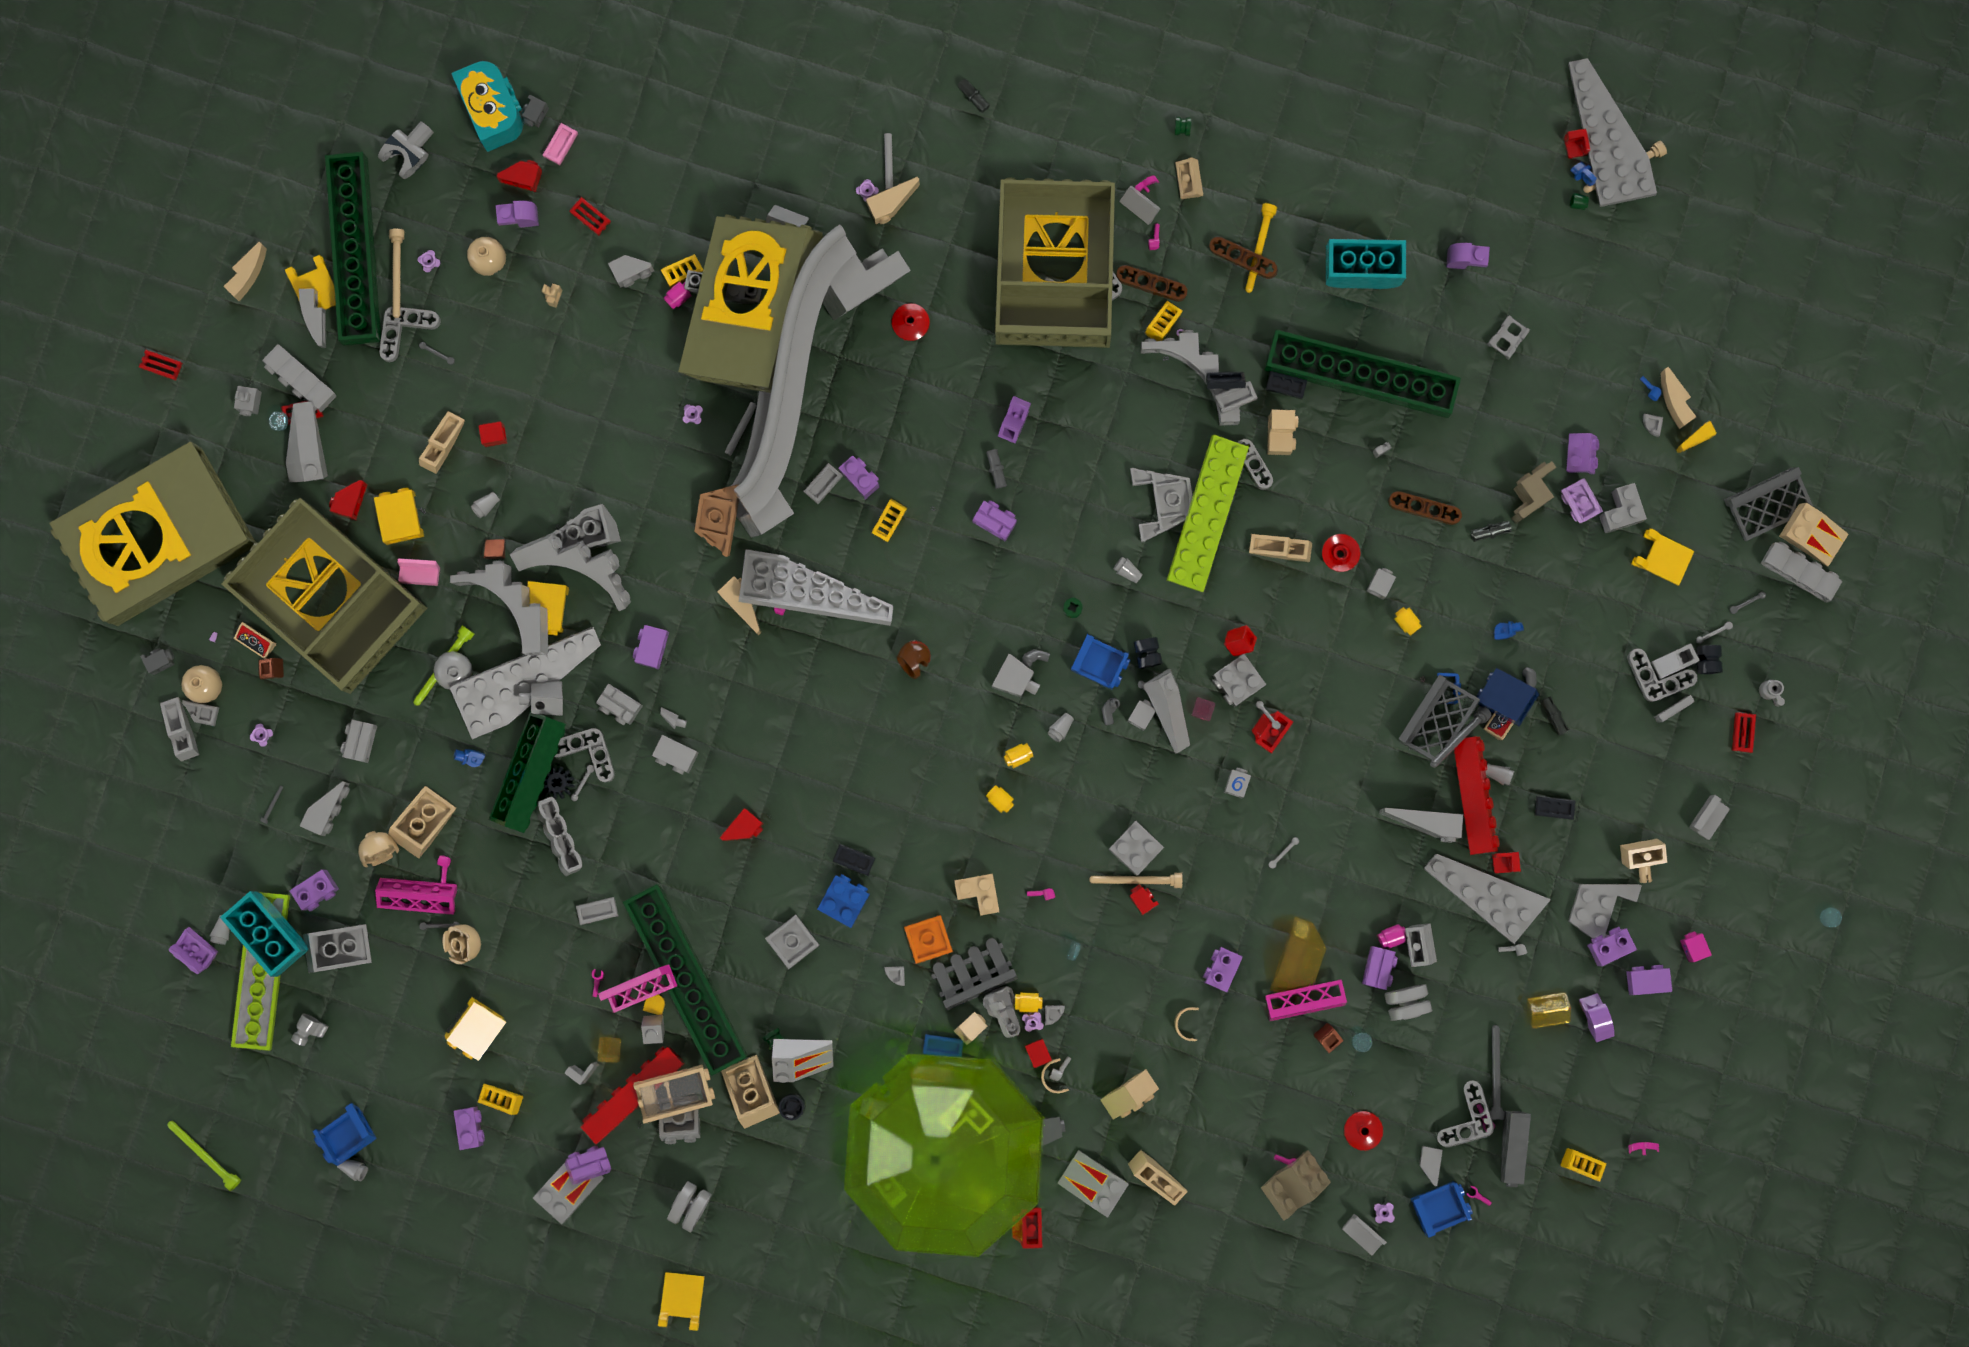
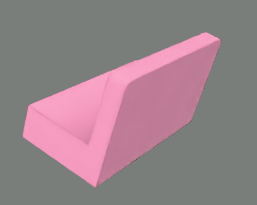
(418, 572)

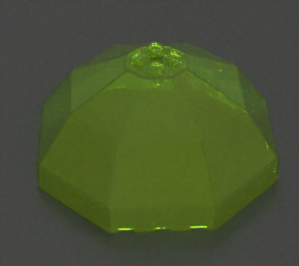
(985, 1144)

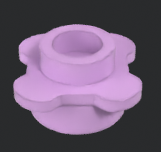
(867, 185)
(430, 255)
(692, 409)
(255, 736)
(1036, 1017)
(1379, 1213)

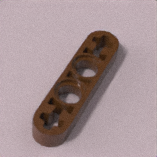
(1244, 256)
(1152, 280)
(1424, 510)

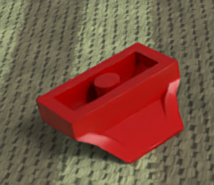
(1266, 735)
(1029, 1229)

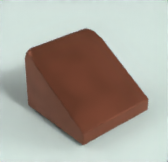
(494, 549)
(271, 668)
(1328, 1037)

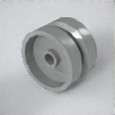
(1408, 1002)
(688, 1206)

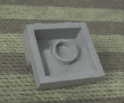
(1238, 680)
(679, 1127)

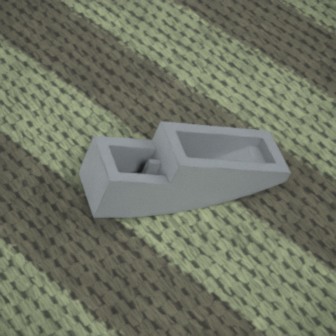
(314, 317)
(179, 729)

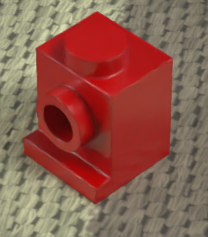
(1142, 899)

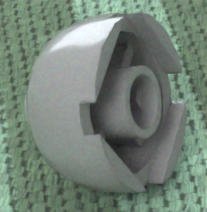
(452, 668)

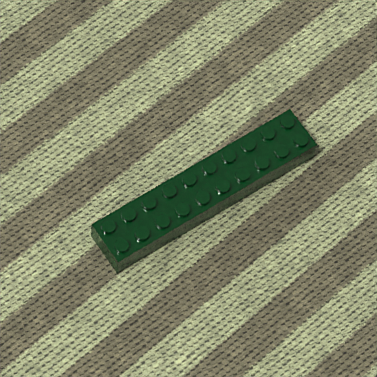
(353, 248)
(1363, 374)
(694, 993)

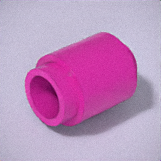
(677, 295)
(1392, 936)

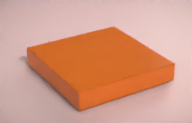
(928, 939)

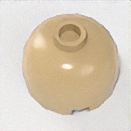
(486, 256)
(201, 684)
(376, 848)
(461, 943)

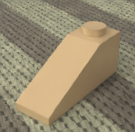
(887, 203)
(730, 593)
(1156, 1177)

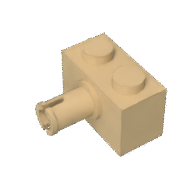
(1642, 856)

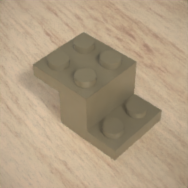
(1532, 491)
(1295, 1185)

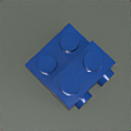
(844, 900)

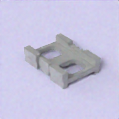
(1513, 340)

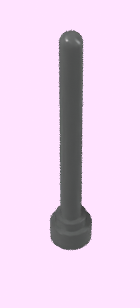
(1480, 716)
(1496, 1111)

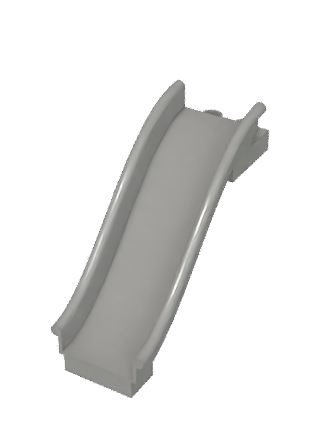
(839, 282)

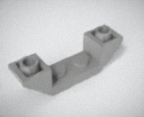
(734, 293)

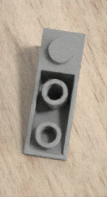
(321, 814)

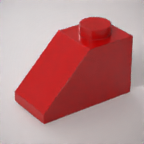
(522, 175)
(348, 500)
(743, 827)

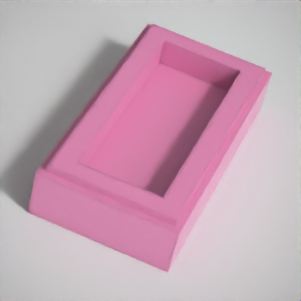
(560, 144)

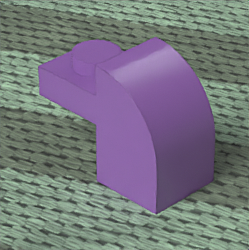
(519, 212)
(1465, 254)
(1014, 419)
(1598, 1017)

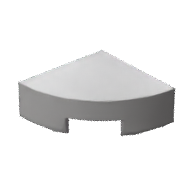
(1653, 424)
(1381, 449)
(896, 975)
(1053, 1014)

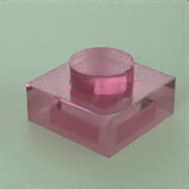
(1203, 709)

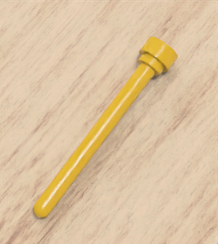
(1268, 212)

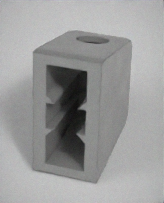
(1015, 678)
(544, 698)

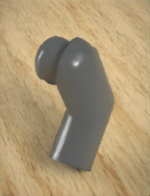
(1033, 655)
(1530, 676)
(1108, 709)

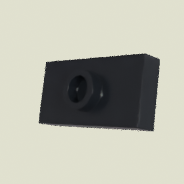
(1225, 380)
(1286, 385)
(1554, 808)
(854, 859)

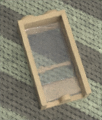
(674, 1093)

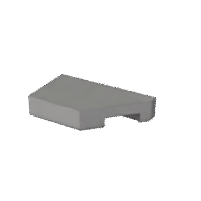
(202, 713)
(1430, 1163)

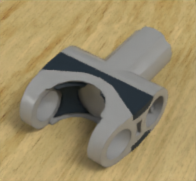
(409, 147)

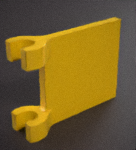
(317, 279)
(1665, 558)
(681, 1298)

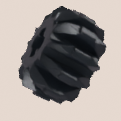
(565, 783)

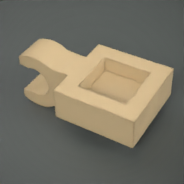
(552, 294)

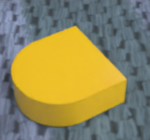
(655, 1005)

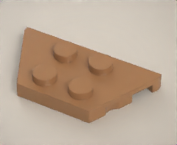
(717, 517)

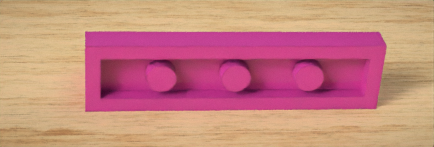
(415, 892)
(634, 983)
(1305, 1008)

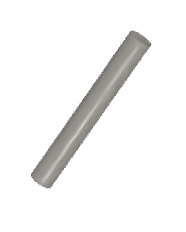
(888, 161)
(740, 429)

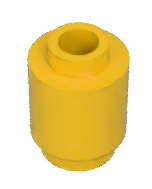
(1407, 620)
(1018, 755)
(1000, 799)
(1028, 1002)

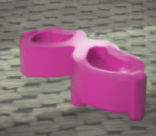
(1148, 181)
(1643, 1145)

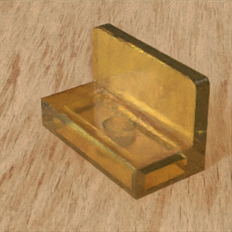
(1549, 1010)

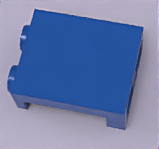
(1100, 662)
(344, 1136)
(1441, 1208)

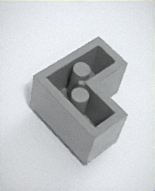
(1627, 512)

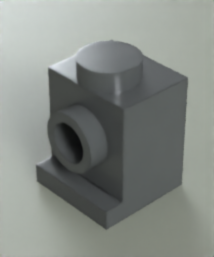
(534, 112)
(158, 660)

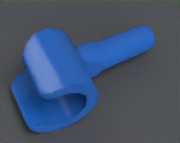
(1655, 391)

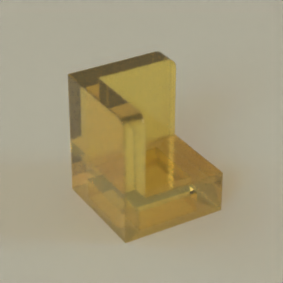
(609, 1049)

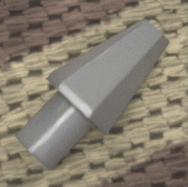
(672, 718)

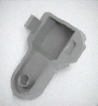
(1001, 1006)

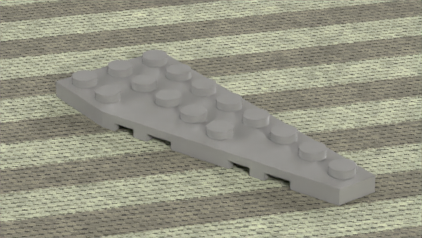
(1615, 152)
(783, 584)
(492, 697)

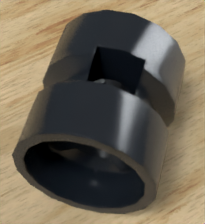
(1148, 653)
(1709, 659)
(792, 1106)

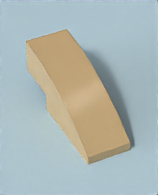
(247, 271)
(1675, 398)
(441, 442)
(1281, 547)

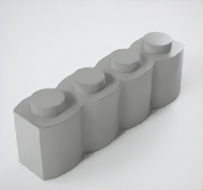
(298, 377)
(1801, 572)
(556, 831)

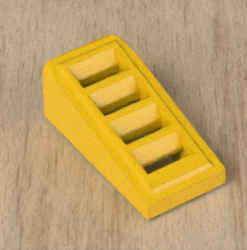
(678, 265)
(1157, 332)
(1702, 434)
(898, 506)
(512, 1098)
(1572, 1158)

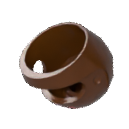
(911, 656)

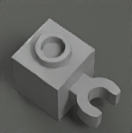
(247, 400)

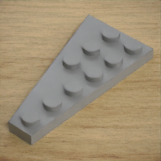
(1496, 901)

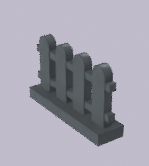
(966, 982)

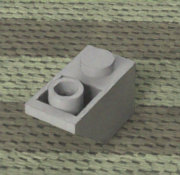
(628, 269)
(1675, 661)

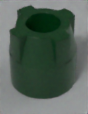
(1579, 201)

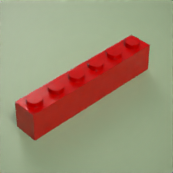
(1475, 796)
(625, 1099)

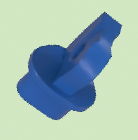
(1584, 172)
(1507, 630)
(470, 757)

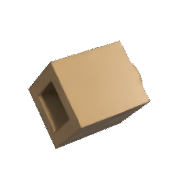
(971, 1028)

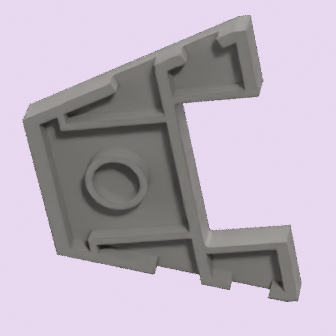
(1171, 497)
(1595, 906)

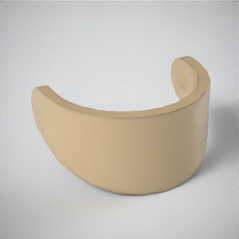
(1176, 1023)
(1042, 1077)

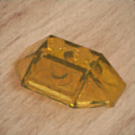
(1300, 958)

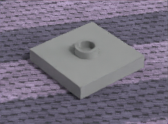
(792, 941)

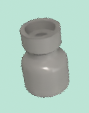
(1771, 690)
(308, 1026)

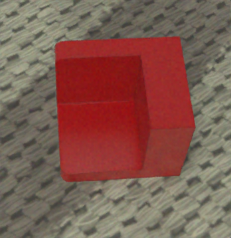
(1577, 143)
(492, 434)
(1240, 640)
(1506, 862)
(1038, 1053)

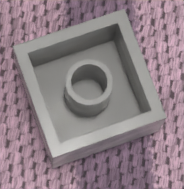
(1136, 848)

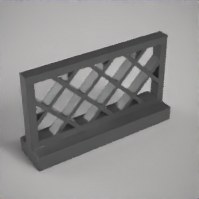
(1762, 488)
(1427, 707)

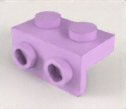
(1581, 500)

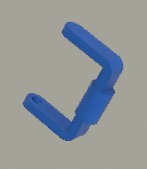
(1456, 682)

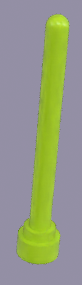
(463, 636)
(231, 1181)

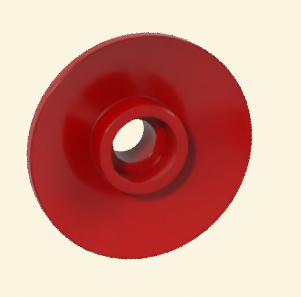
(911, 331)
(1342, 543)
(1356, 1123)

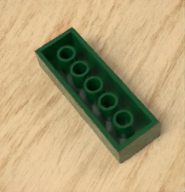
(527, 772)

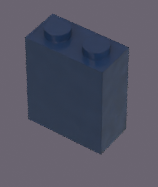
(1507, 697)

